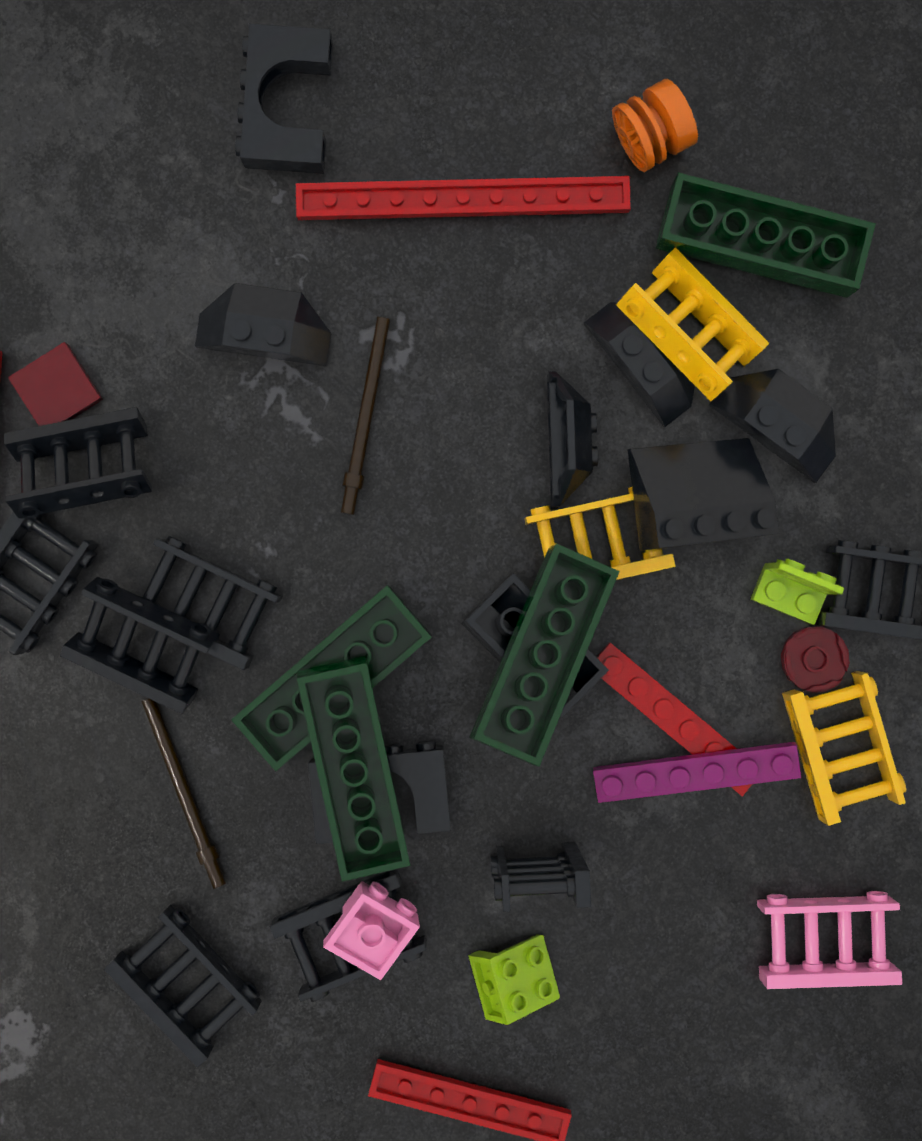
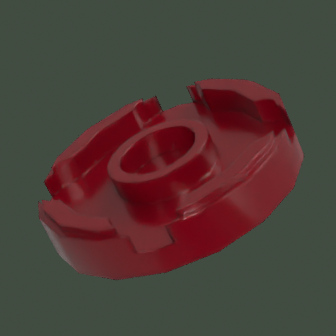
(815, 659)

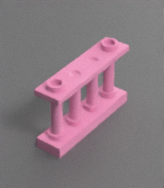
(845, 971)

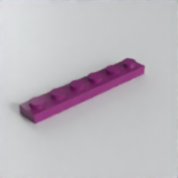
(697, 772)

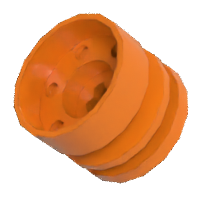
(655, 125)

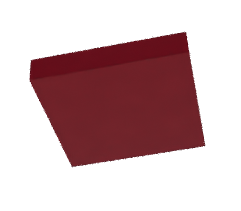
(55, 386)

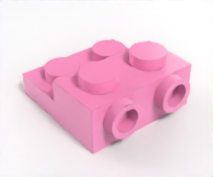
(372, 929)

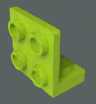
(793, 591)
(514, 980)

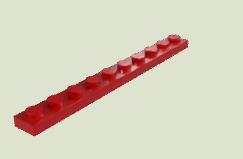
(462, 198)

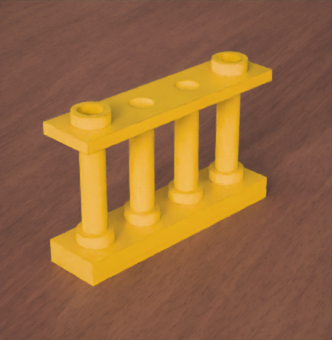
(709, 307)
(653, 559)
(819, 770)

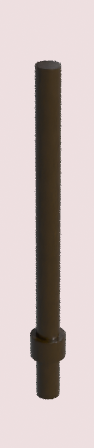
(353, 479)
(206, 853)

